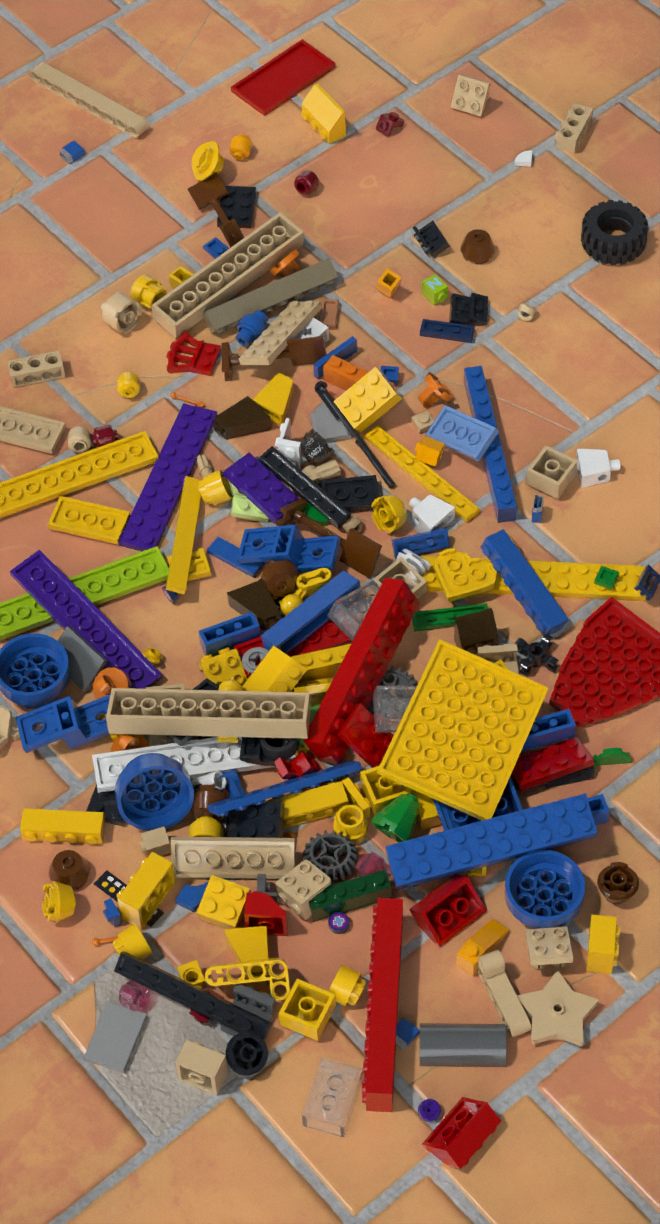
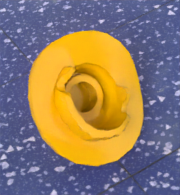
(207, 160)

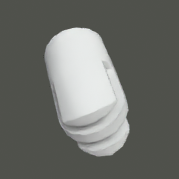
(415, 561)
(210, 779)

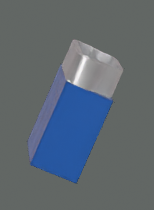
(71, 152)
(537, 508)
(405, 1033)

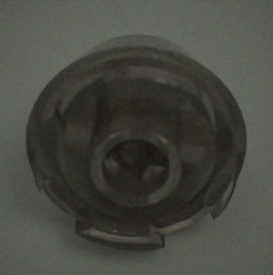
(315, 447)

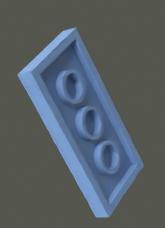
(462, 433)

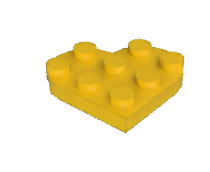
(463, 575)

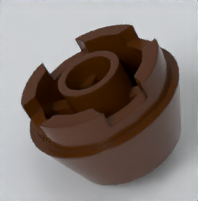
(477, 246)
(280, 577)
(205, 796)
(69, 868)
(618, 882)

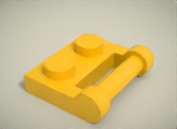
(199, 567)

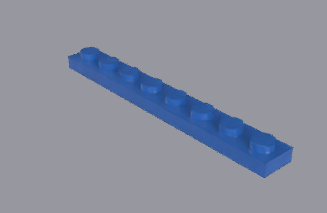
(278, 790)

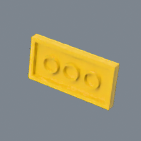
(88, 520)

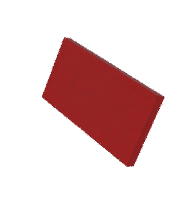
(283, 77)

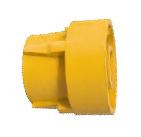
(147, 291)
(352, 823)

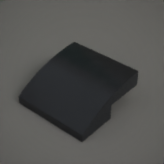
(468, 310)
(252, 751)

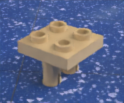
(470, 95)
(549, 946)

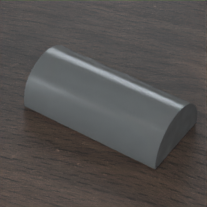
(462, 1045)

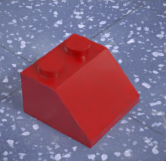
(264, 911)

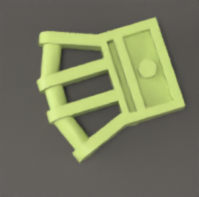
(243, 507)

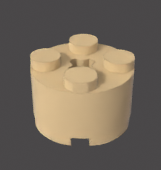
(121, 312)

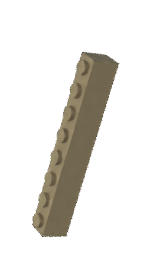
(271, 295)

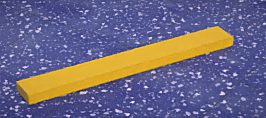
(422, 473)
(184, 536)

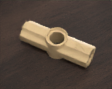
(323, 472)

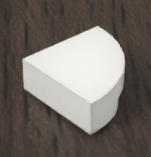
(524, 159)

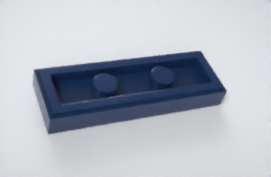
(447, 331)

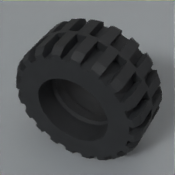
(614, 216)

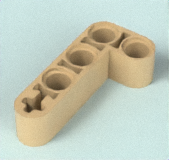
(493, 976)

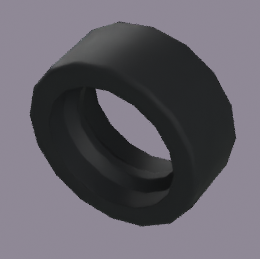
(283, 752)

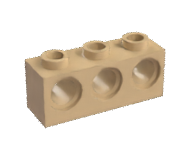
(574, 127)
(36, 369)

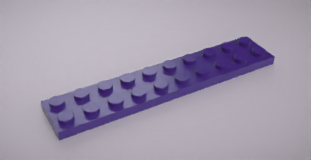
(167, 477)
(72, 608)

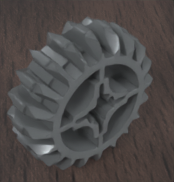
(334, 846)

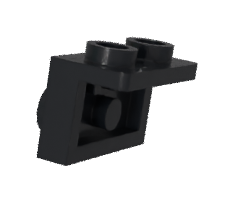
(432, 239)

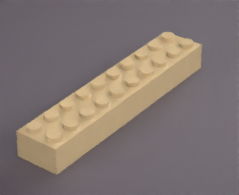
(227, 274)
(209, 713)

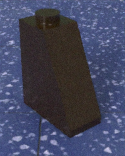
(242, 420)
(258, 600)

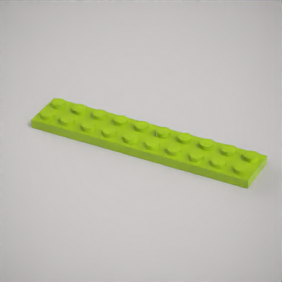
(97, 585)

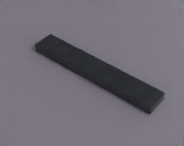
(305, 487)

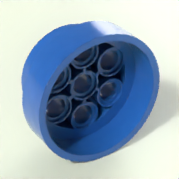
(25, 654)
(165, 807)
(563, 876)

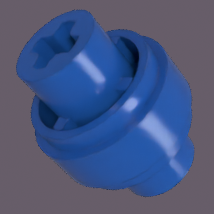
(251, 327)

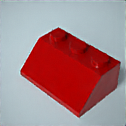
(448, 909)
(462, 1132)

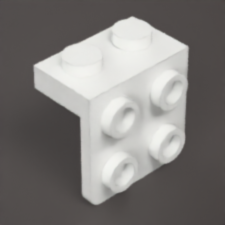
(289, 448)

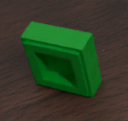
(606, 577)

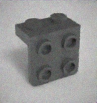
(255, 1002)

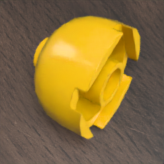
(389, 513)

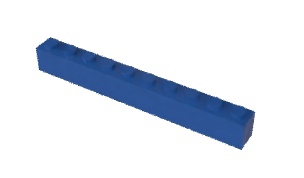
(493, 458)

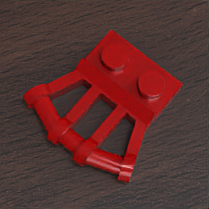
(203, 360)

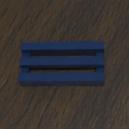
(644, 589)

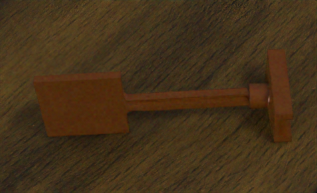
(208, 193)
(301, 352)
(358, 550)

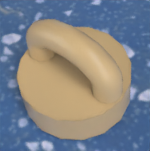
(528, 309)
(352, 522)

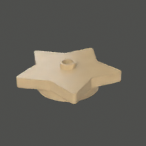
(570, 1007)

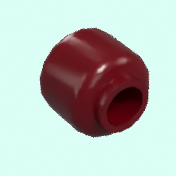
(306, 182)
(104, 435)

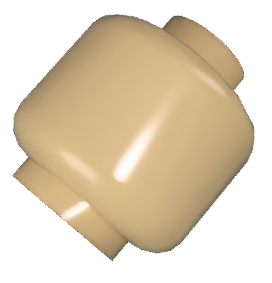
(79, 439)

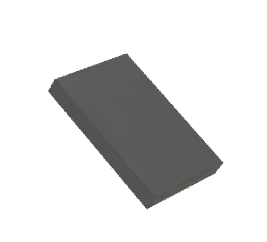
(83, 658)

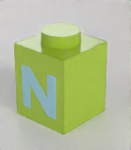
(434, 289)

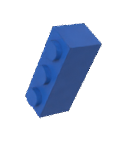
(229, 634)

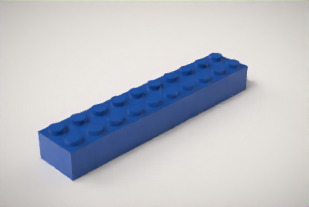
(491, 841)

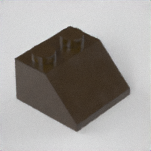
(475, 631)

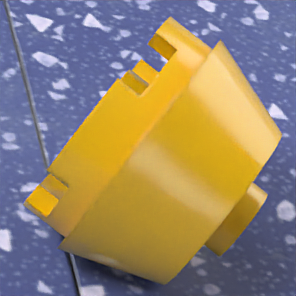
(58, 901)

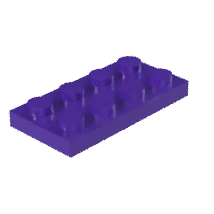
(260, 486)

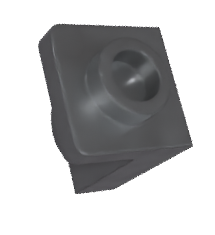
(264, 887)

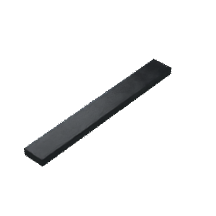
(191, 996)

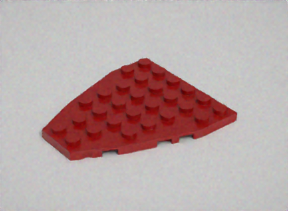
(609, 666)

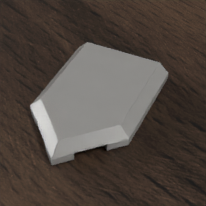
(327, 425)

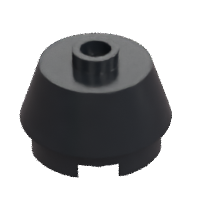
(246, 1053)

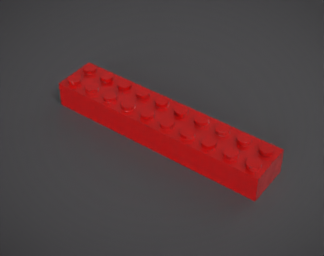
(362, 667)
(382, 1005)

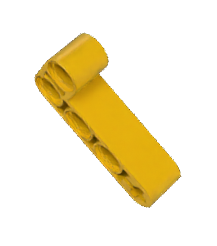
(247, 976)

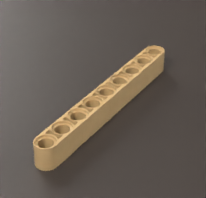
(89, 100)

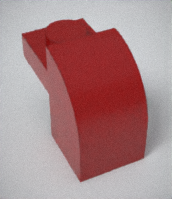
(299, 766)

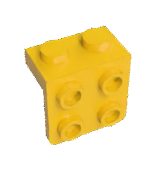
(223, 667)

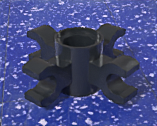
(539, 659)

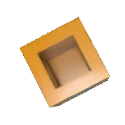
(388, 283)
(429, 451)

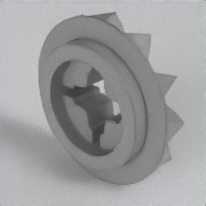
(251, 657)

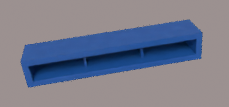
(524, 583)
(309, 615)

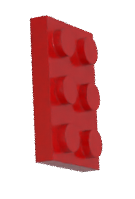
(361, 736)

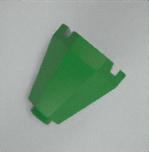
(398, 818)

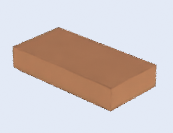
(329, 313)

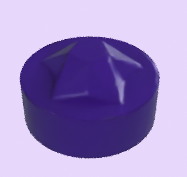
(429, 1110)

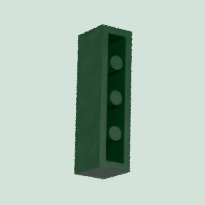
(350, 895)

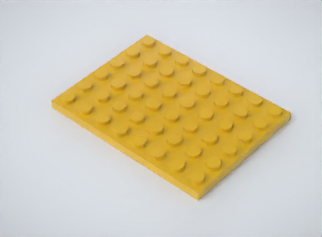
(463, 731)

